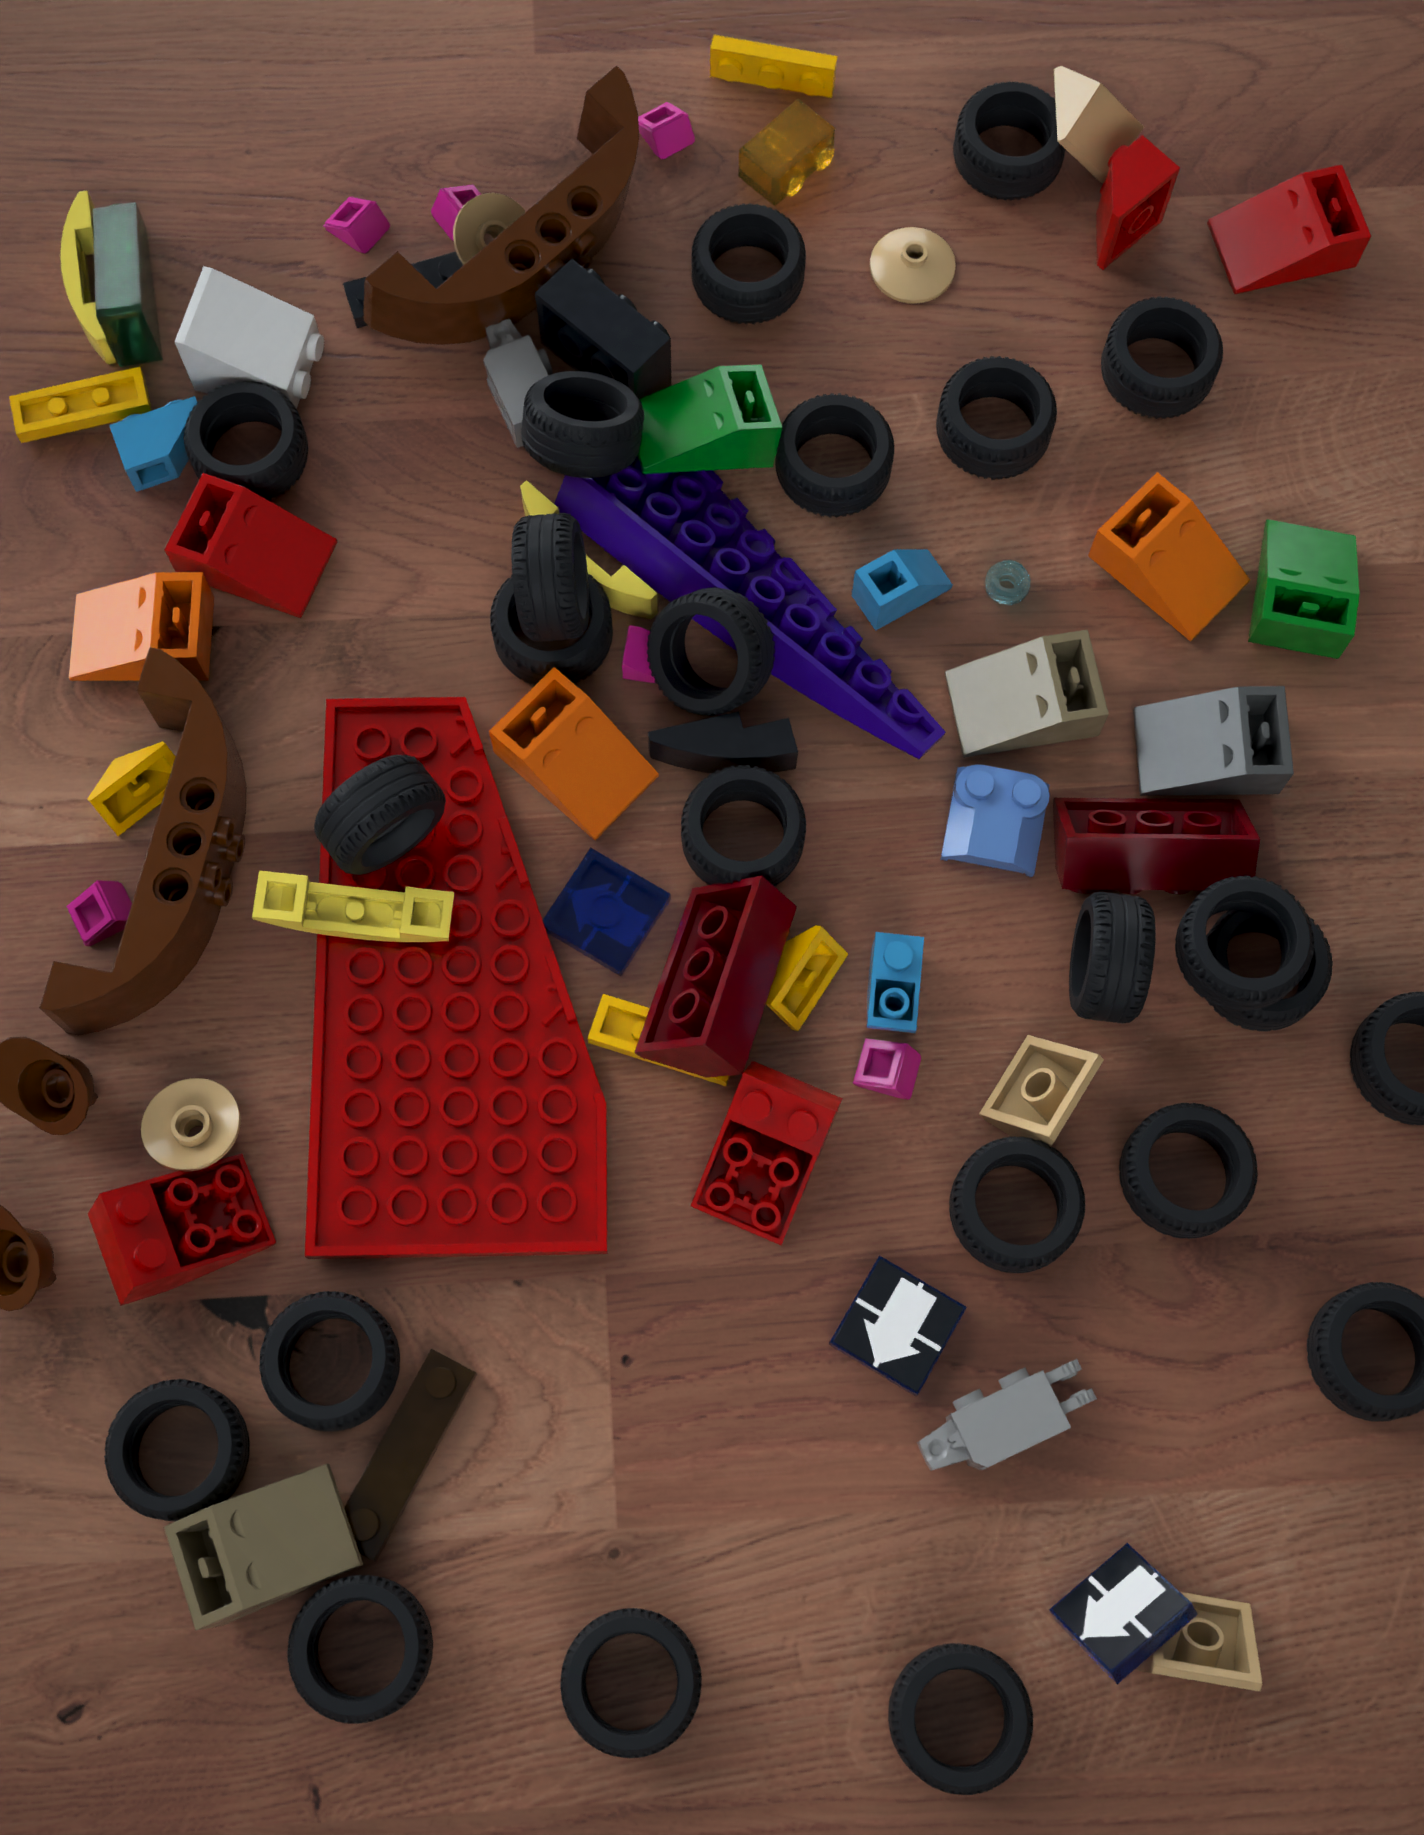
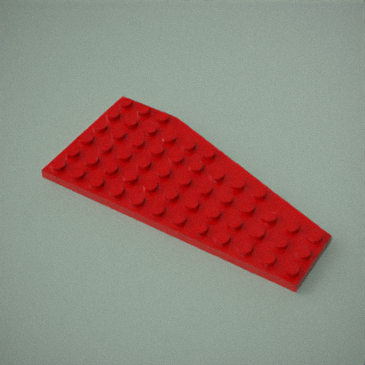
(451, 1070)

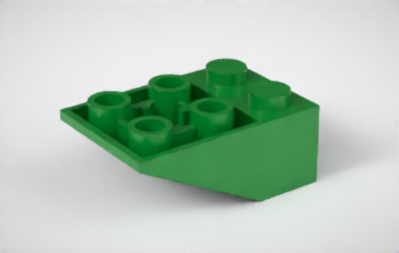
(711, 423)
(1306, 590)

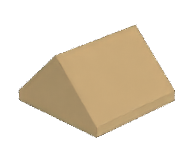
(1091, 121)
(1040, 1089)
(1212, 1647)

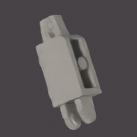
(511, 371)
(1005, 1422)

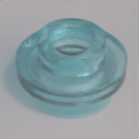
(1010, 571)

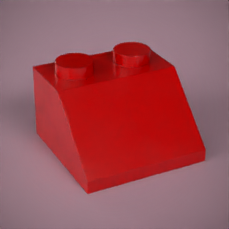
(1132, 197)

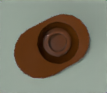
(44, 1085)
(24, 1262)

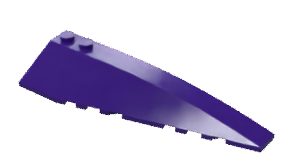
(691, 537)

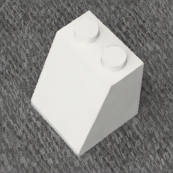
(246, 336)

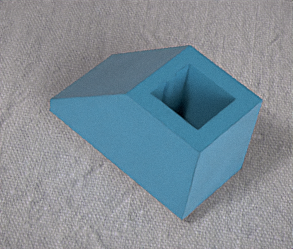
(154, 443)
(898, 584)
(894, 982)

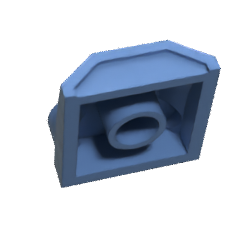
(996, 818)

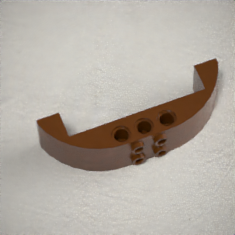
(503, 277)
(183, 870)

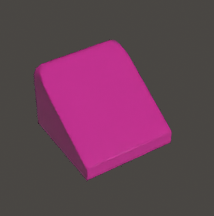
(666, 130)
(449, 203)
(358, 223)
(635, 662)
(100, 911)
(888, 1068)

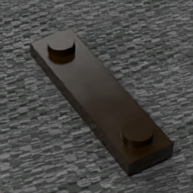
(406, 1451)

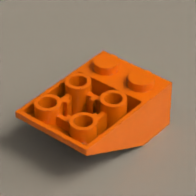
(1169, 557)
(128, 617)
(572, 753)

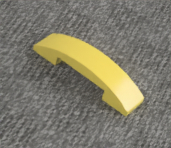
(75, 245)
(624, 588)
(352, 911)

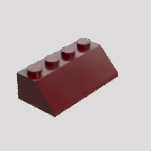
(1151, 843)
(717, 978)

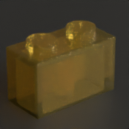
(786, 152)

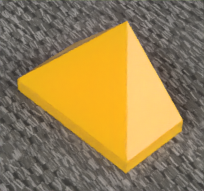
(132, 786)
(804, 974)

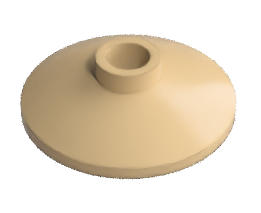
(482, 214)
(909, 278)
(178, 1110)

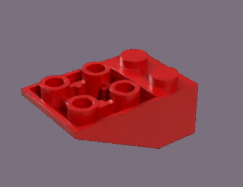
(1292, 231)
(249, 546)
(766, 1152)
(179, 1227)

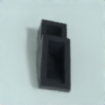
(724, 743)

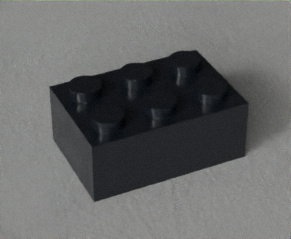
(602, 331)

